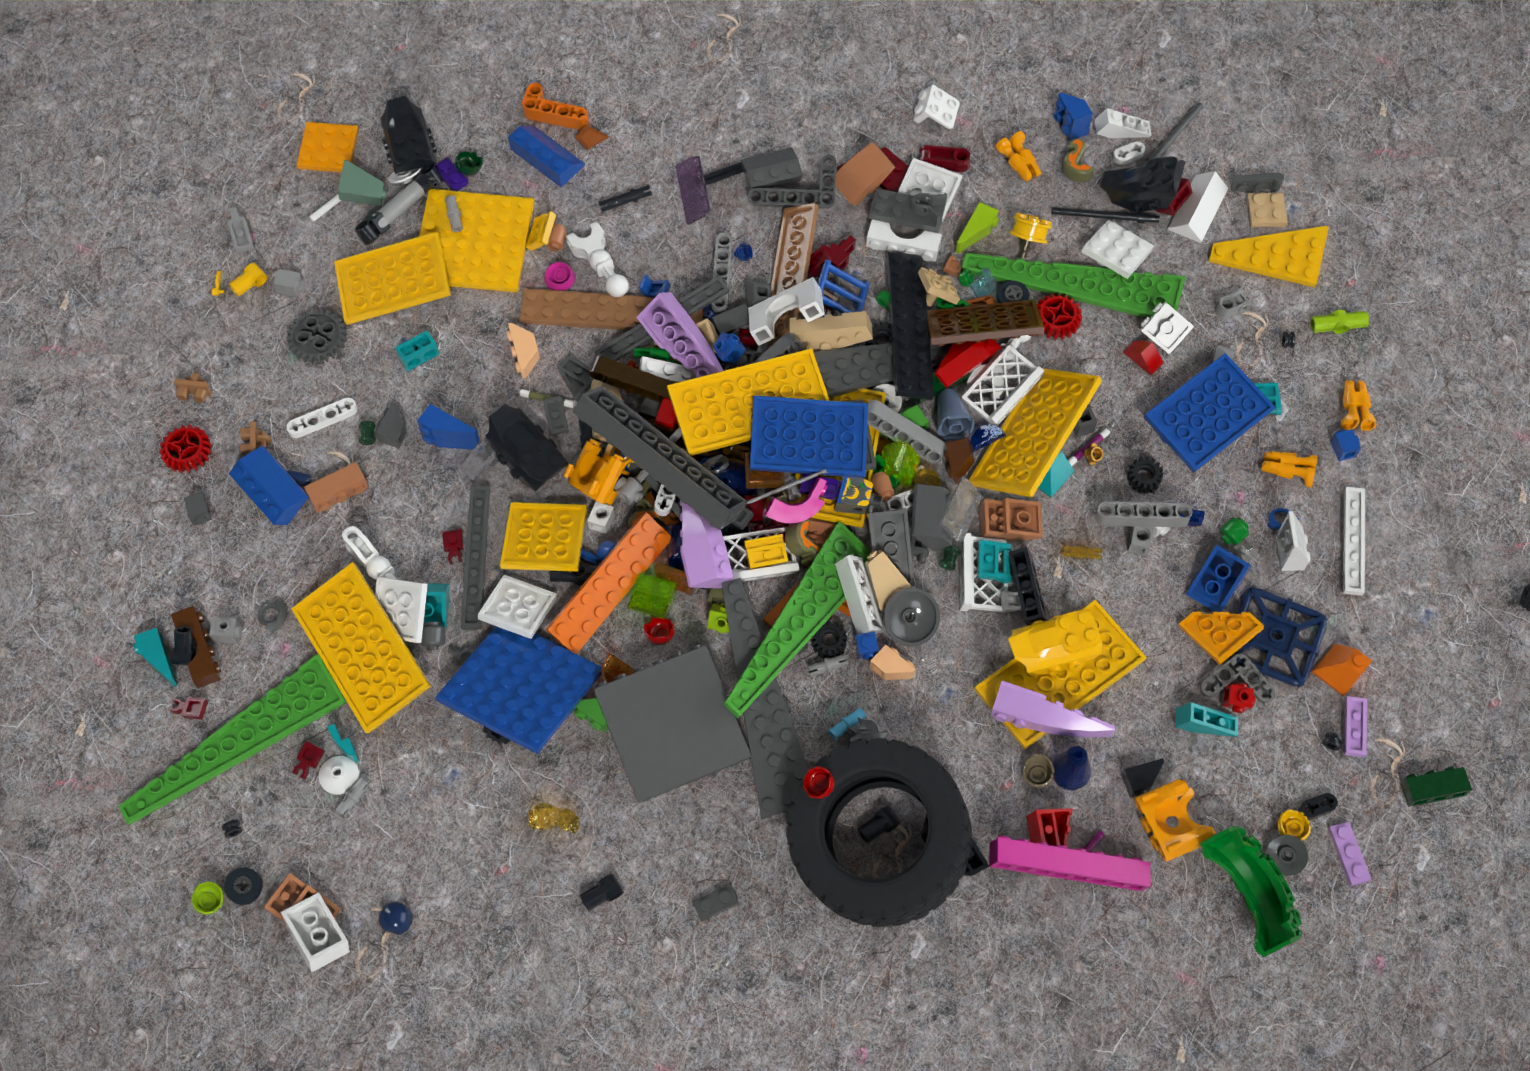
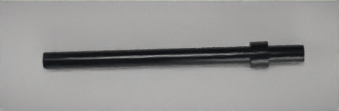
(1140, 217)

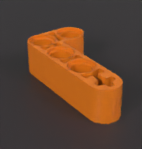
(552, 112)

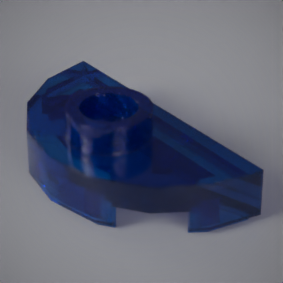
(986, 435)

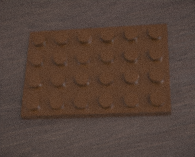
(984, 322)

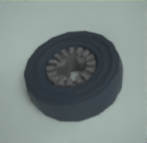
(237, 878)

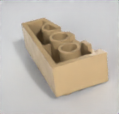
(832, 331)

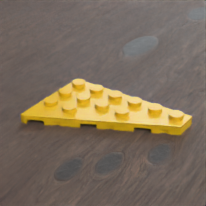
(1284, 256)

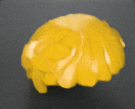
(1294, 824)

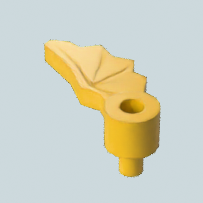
(216, 291)

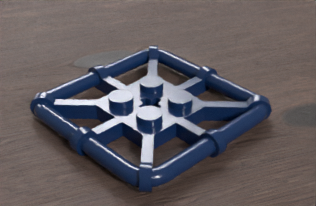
(1288, 633)

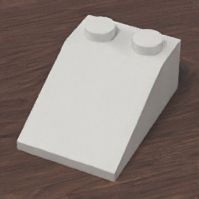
(1292, 544)
(315, 932)

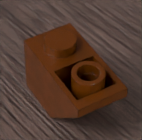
(960, 458)

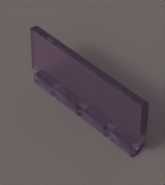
(693, 189)

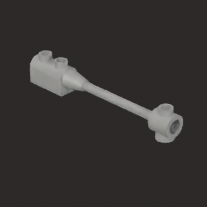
(630, 488)

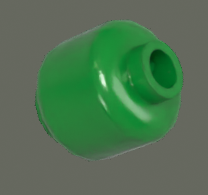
(1234, 531)

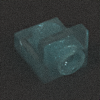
(985, 284)

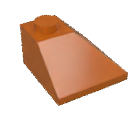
(1342, 667)

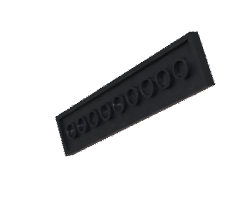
(909, 327)

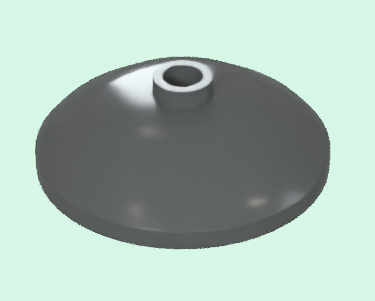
(923, 617)

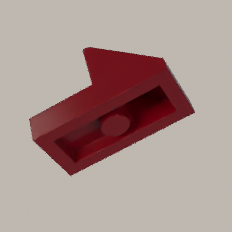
(817, 260)

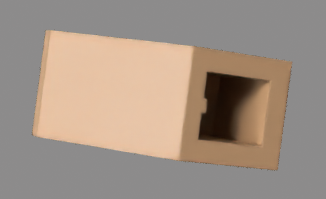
(891, 666)

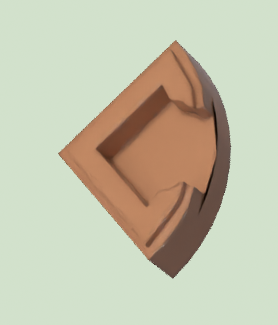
(952, 267)

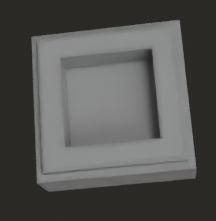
(1010, 601)

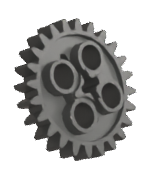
(316, 336)

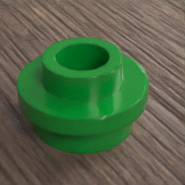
(966, 278)

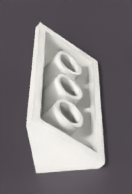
(1200, 208)
(859, 595)

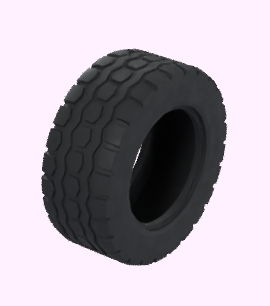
(919, 887)

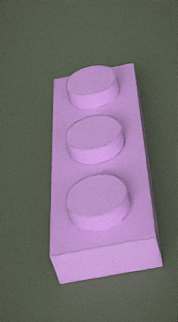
(1355, 726)
(1349, 854)

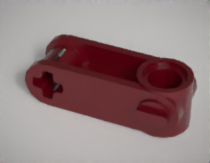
(946, 157)

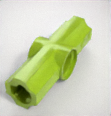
(1339, 321)

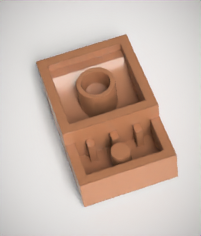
(863, 173)
(1010, 519)
(290, 893)

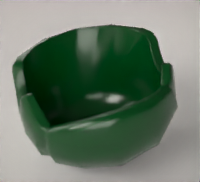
(468, 163)

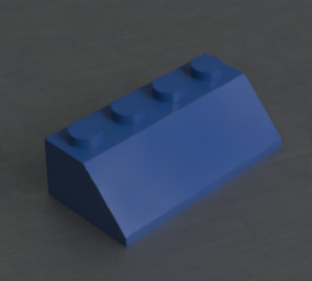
(544, 154)
(269, 486)

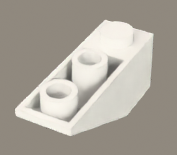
(1120, 125)

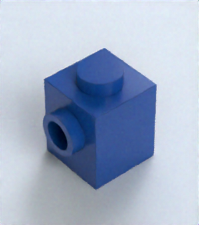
(1345, 444)
(866, 645)

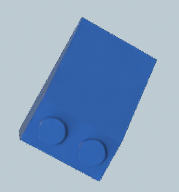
(445, 430)
(1218, 579)

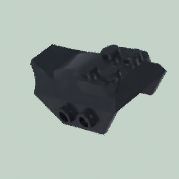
(406, 136)
(1145, 186)
(524, 447)

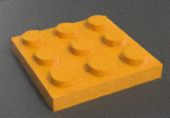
(327, 146)

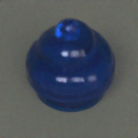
(743, 252)

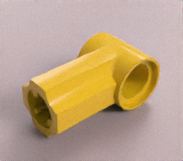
(251, 277)

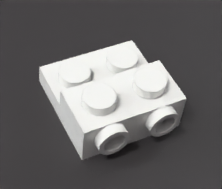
(1166, 327)

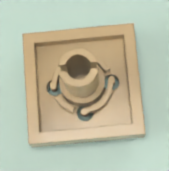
(938, 286)

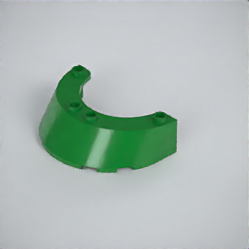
(1262, 886)

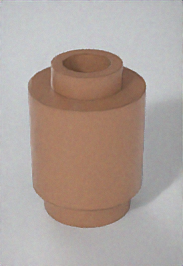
(557, 238)
(882, 486)

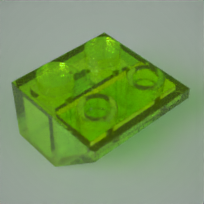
(653, 596)

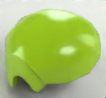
(207, 898)

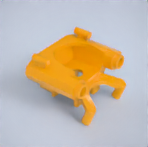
(595, 474)
(1160, 805)

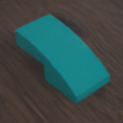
(344, 745)

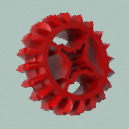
(1066, 322)
(189, 454)

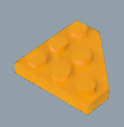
(1221, 632)

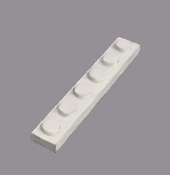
(1354, 541)

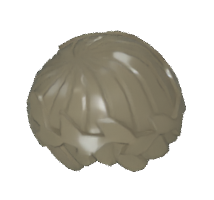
(1038, 771)

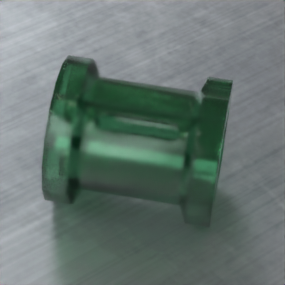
(367, 433)
(949, 558)

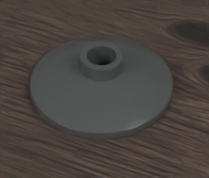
(1288, 865)

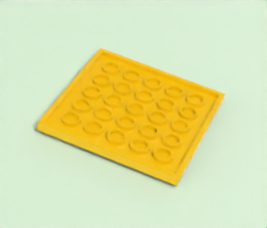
(492, 241)

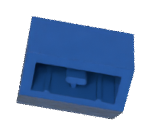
(1072, 116)

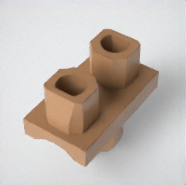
(192, 385)
(252, 433)

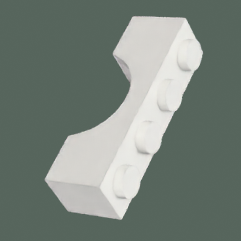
(882, 238)

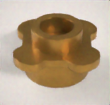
(1093, 454)

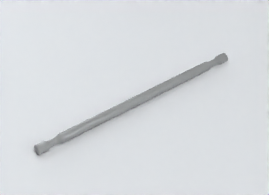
(786, 486)

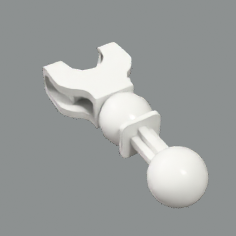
(593, 251)
(998, 383)
(367, 555)

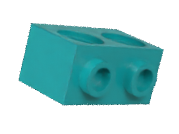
(417, 351)

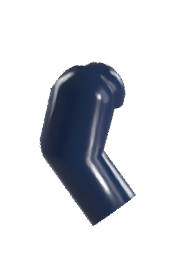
(708, 313)

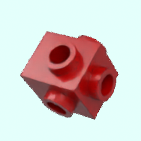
(1238, 697)

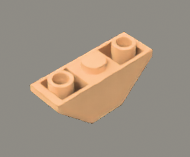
(523, 348)

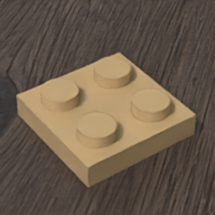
(1267, 210)

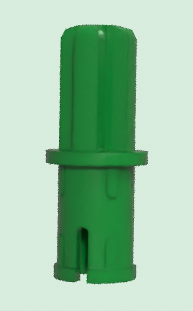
(655, 353)

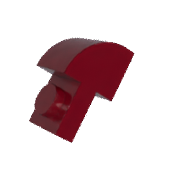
(841, 253)

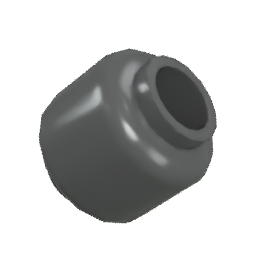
(433, 635)

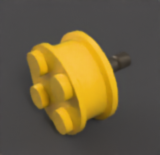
(1030, 229)

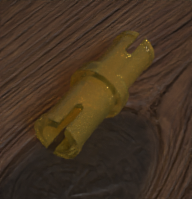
(1082, 552)

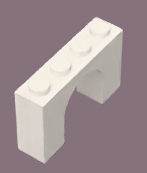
(764, 315)

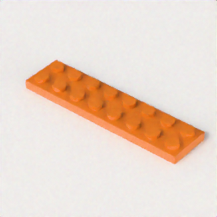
(609, 583)

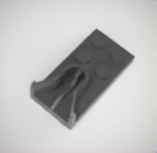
(908, 209)
(891, 535)

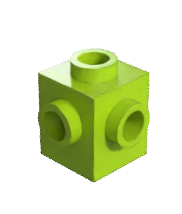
(718, 619)

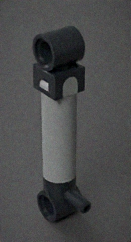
(380, 221)

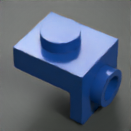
(653, 288)

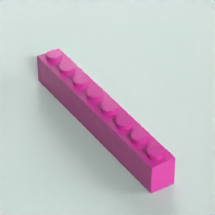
(1069, 864)

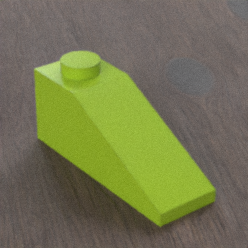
(978, 227)

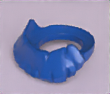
(1273, 524)

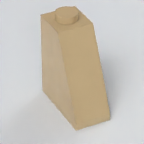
(884, 578)

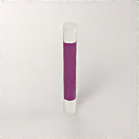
(1097, 439)

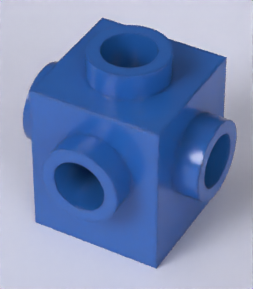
(729, 348)

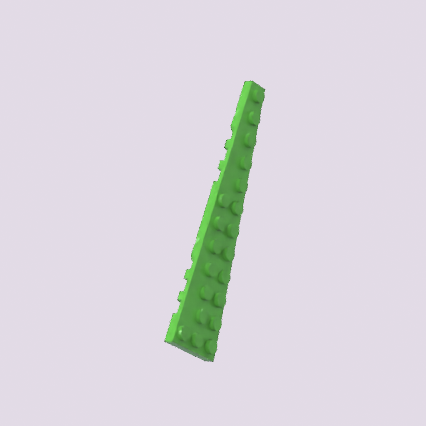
(1085, 284)
(803, 615)
(280, 713)

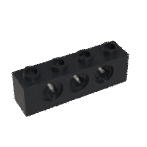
(1027, 586)

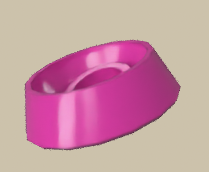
(559, 276)

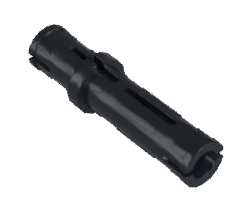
(625, 198)

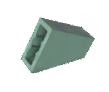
(360, 186)

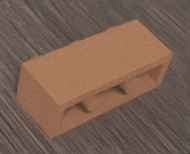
(336, 487)

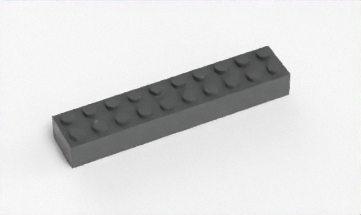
(660, 457)

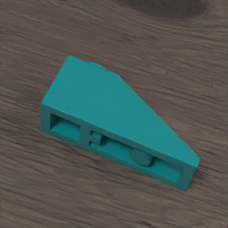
(153, 651)
(1205, 720)

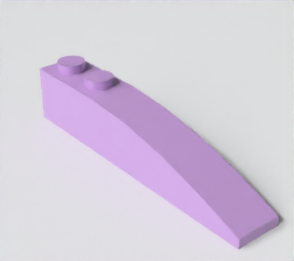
(678, 335)
(703, 551)
(1032, 711)

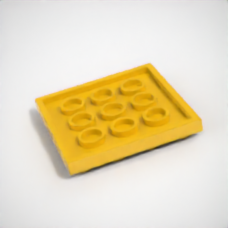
(543, 536)

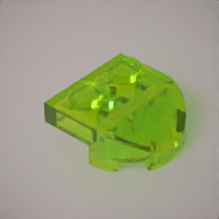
(901, 461)

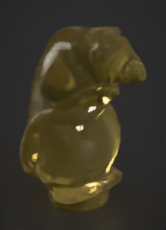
(546, 816)

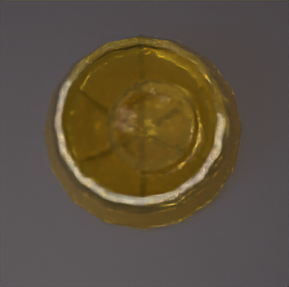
(926, 477)

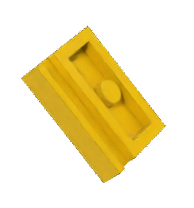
(540, 231)
(766, 551)

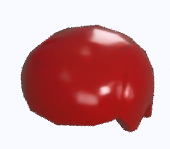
(659, 630)
(818, 782)

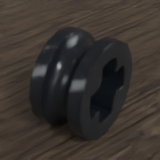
(1288, 339)
(1332, 741)
(232, 828)

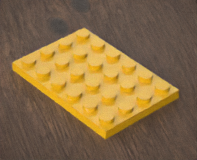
(392, 278)

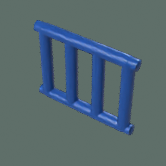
(860, 301)

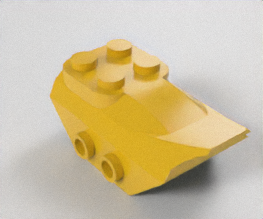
(1057, 643)

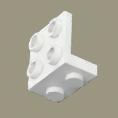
(936, 105)

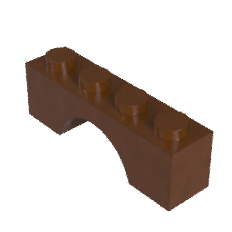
(202, 667)

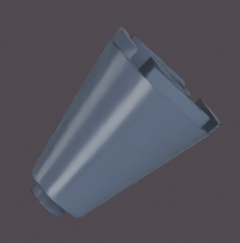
(953, 416)

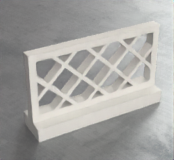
(1014, 397)
(747, 574)
(967, 576)

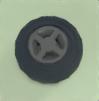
(1014, 289)

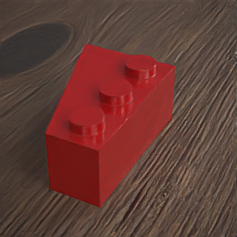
(1049, 826)

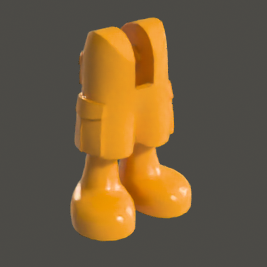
(1023, 160)
(1356, 401)
(1284, 464)

